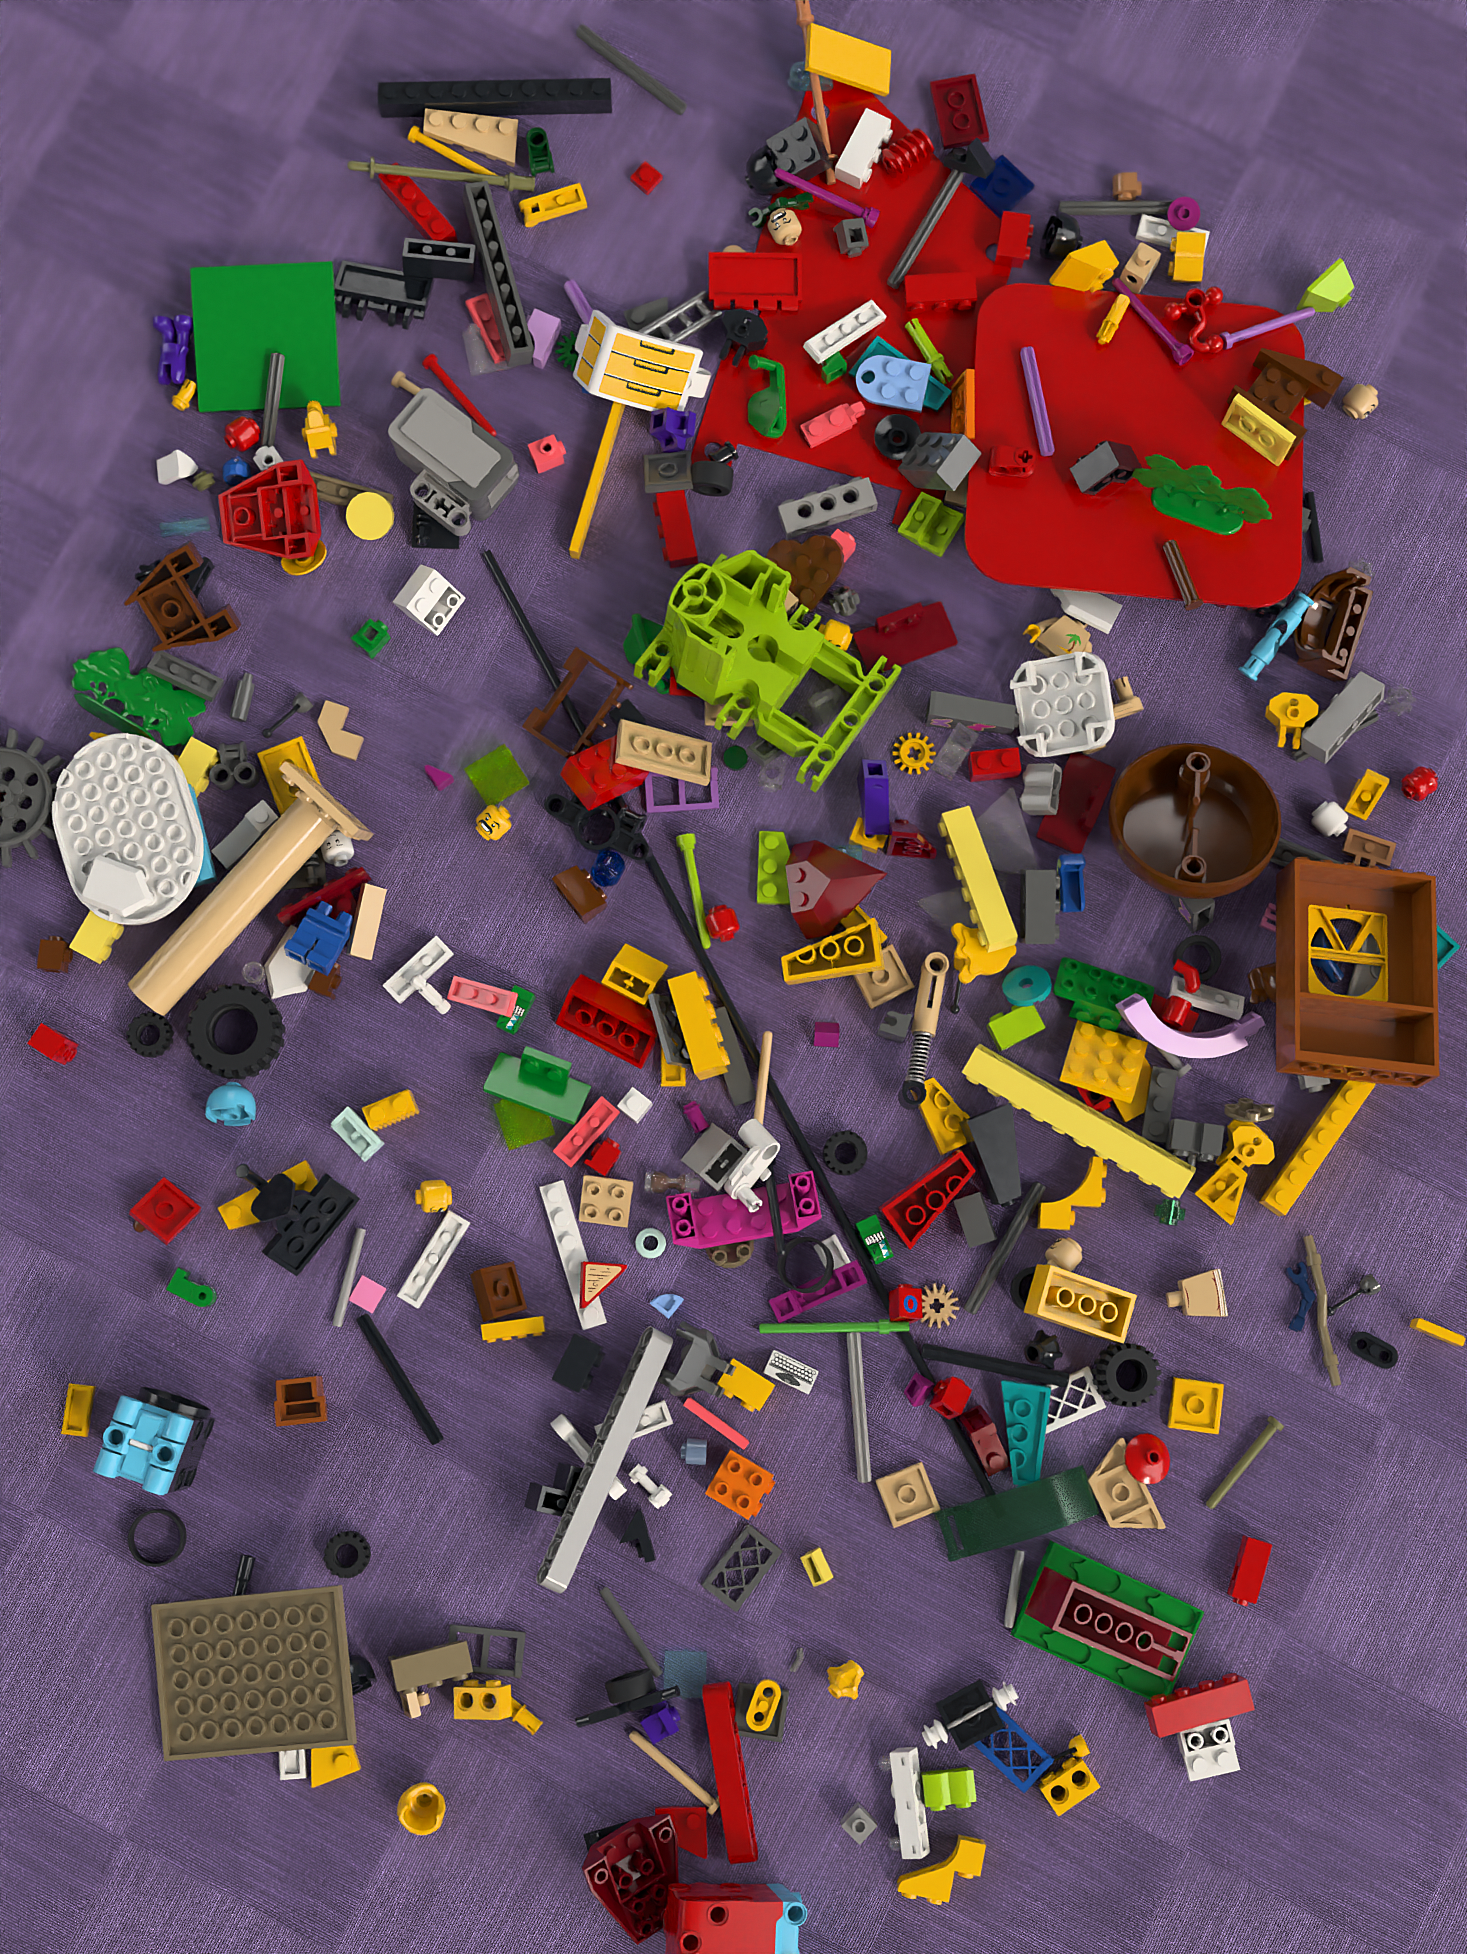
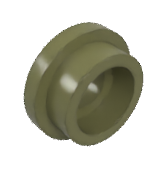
(203, 481)

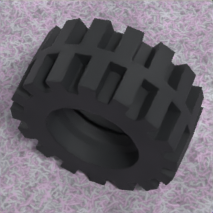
(139, 1024)
(859, 1146)
(332, 1561)

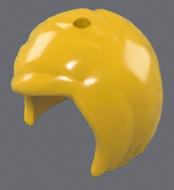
(423, 1816)

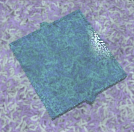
(686, 1671)

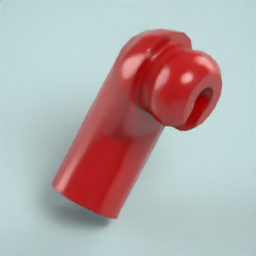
(1190, 974)

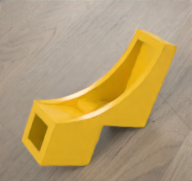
(1089, 1194)

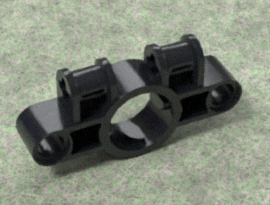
(621, 840)

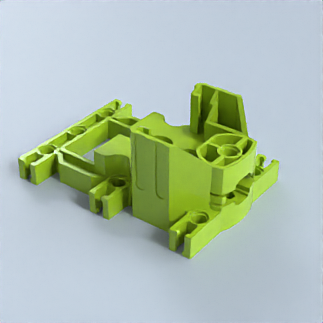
(736, 647)

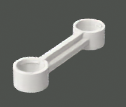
(582, 1449)

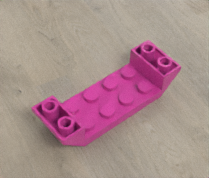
(727, 1220)

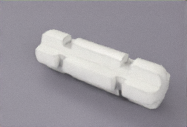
(430, 994)

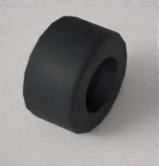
(712, 478)

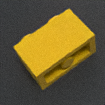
(747, 1386)

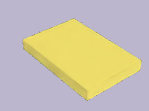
(1258, 430)

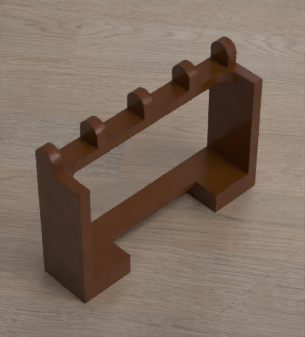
(574, 664)

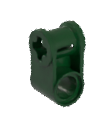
(539, 155)

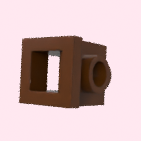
(325, 984)

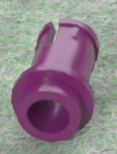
(695, 1116)

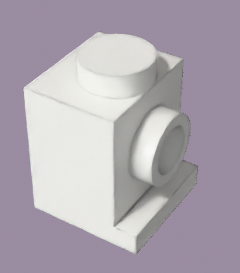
(265, 455)

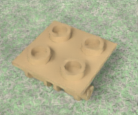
(605, 1201)

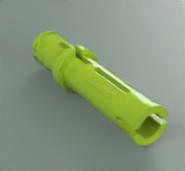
(929, 351)

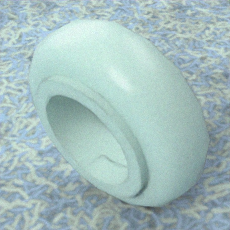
(650, 1253)

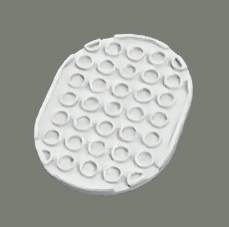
(135, 807)

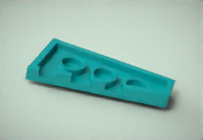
(936, 392)
(1026, 1423)

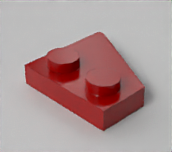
(690, 1827)

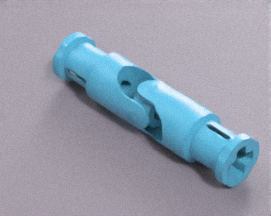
(1268, 646)

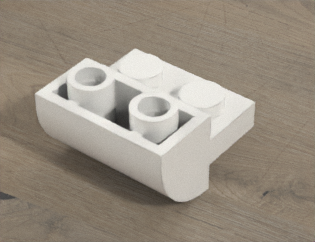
(1208, 1750)

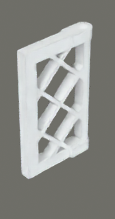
(1080, 1412)

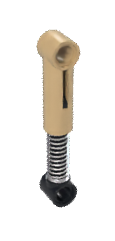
(923, 1028)

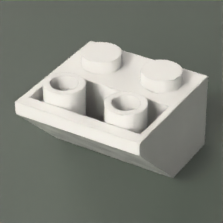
(429, 599)

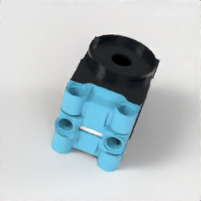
(155, 1440)

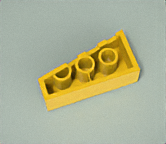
(840, 955)

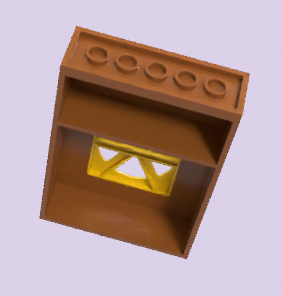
(1394, 1026)

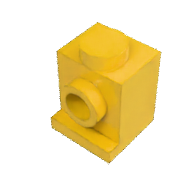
(859, 838)

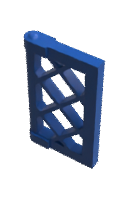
(1031, 1745)

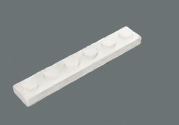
(570, 1249)

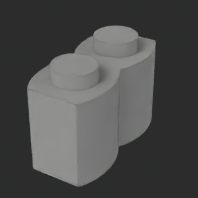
(1041, 789)

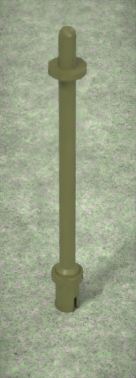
(509, 181)

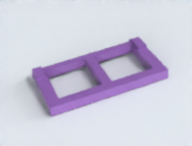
(683, 806)

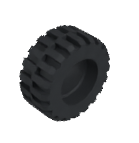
(208, 1014)

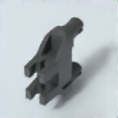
(697, 1366)

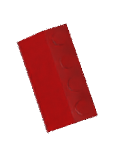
(609, 1021)

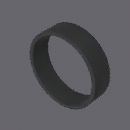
(829, 1266)
(183, 1536)

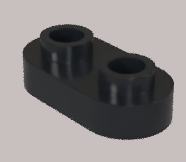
(1372, 1348)

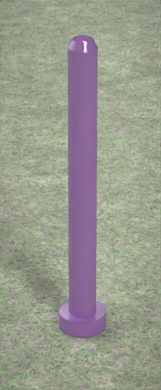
(1229, 339)

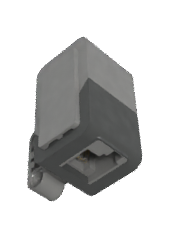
(454, 461)

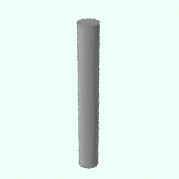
(1014, 1588)

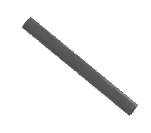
(631, 1631)

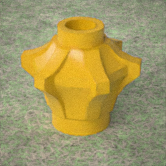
(845, 1680)

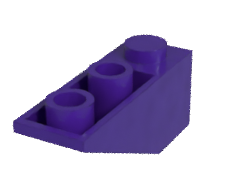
(874, 796)

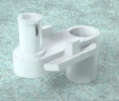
(754, 1164)

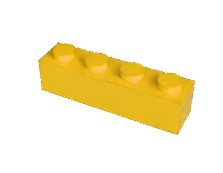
(513, 1328)

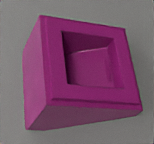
(438, 777)

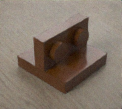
(498, 1291)

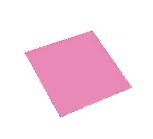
(367, 1294)

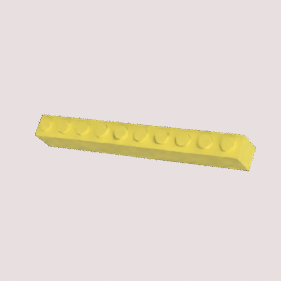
(98, 934)
(1079, 1121)

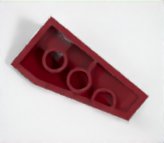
(908, 841)

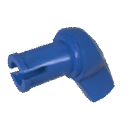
(1327, 966)

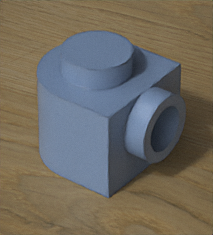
(694, 1451)

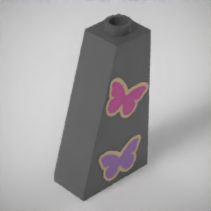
(979, 715)
(1195, 912)

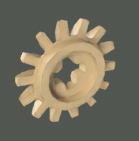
(945, 1312)

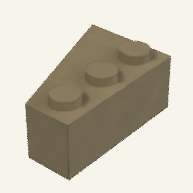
(430, 1666)

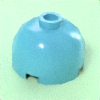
(231, 1104)

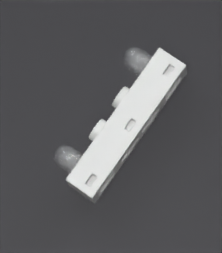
(909, 1802)

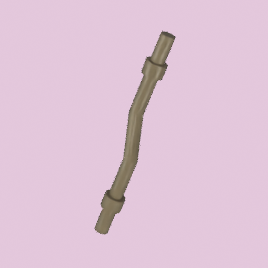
(1330, 1359)

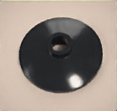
(896, 426)

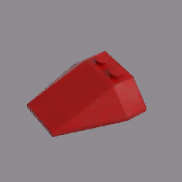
(273, 512)

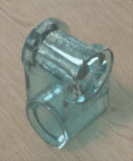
(825, 83)

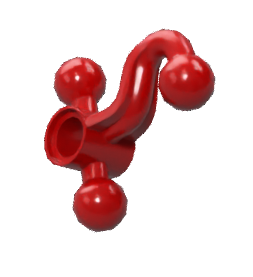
(1173, 311)

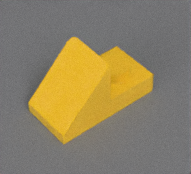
(1366, 794)

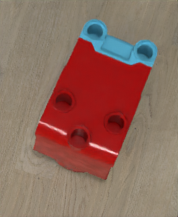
(732, 1919)

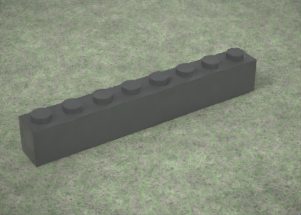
(497, 274)

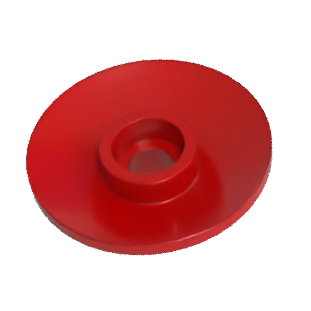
(1138, 1458)

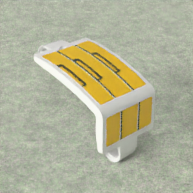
(637, 366)

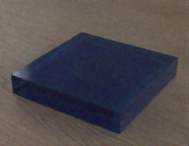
(1003, 187)

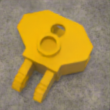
(319, 430)
(1290, 715)
(1247, 1144)

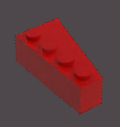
(920, 1202)

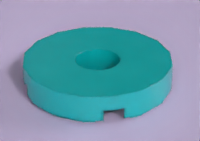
(1024, 975)

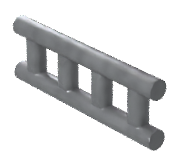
(679, 313)

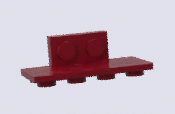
(906, 636)
(1081, 797)
(335, 893)

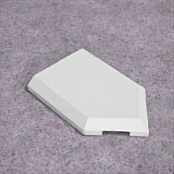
(1089, 608)
(116, 887)
(285, 974)

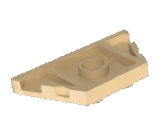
(1120, 1496)

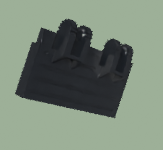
(382, 288)

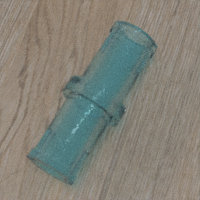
(184, 526)

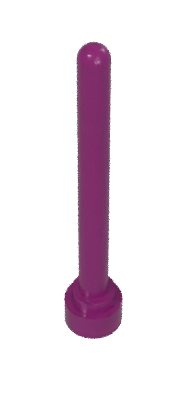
(869, 215)
(1181, 352)

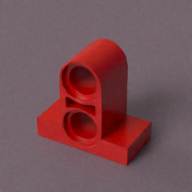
(1174, 1012)

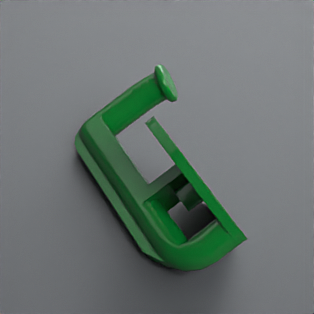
(768, 406)
(638, 640)

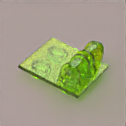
(497, 775)
(522, 1124)

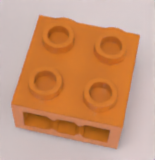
(740, 1484)

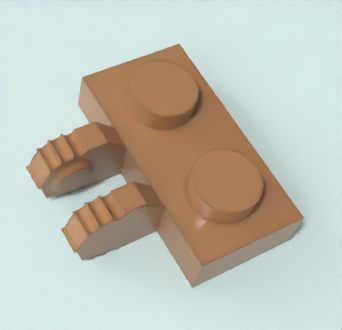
(1368, 848)

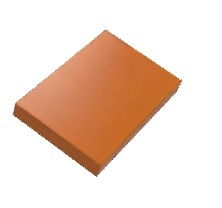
(963, 405)

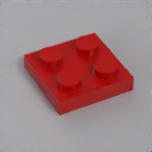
(165, 1211)

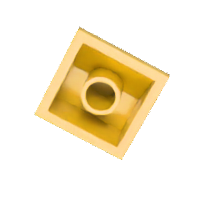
(1086, 268)

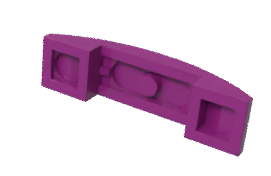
(794, 1302)

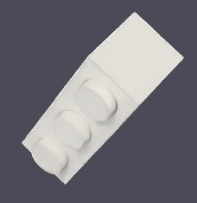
(863, 149)

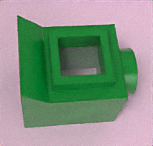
(371, 637)

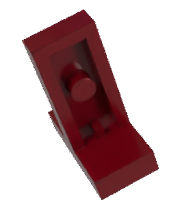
(985, 1440)

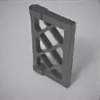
(664, 1002)
(747, 1588)

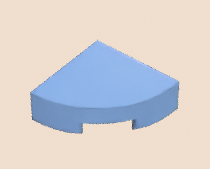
(667, 1304)

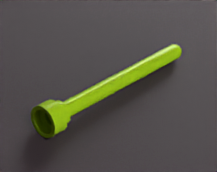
(686, 844)

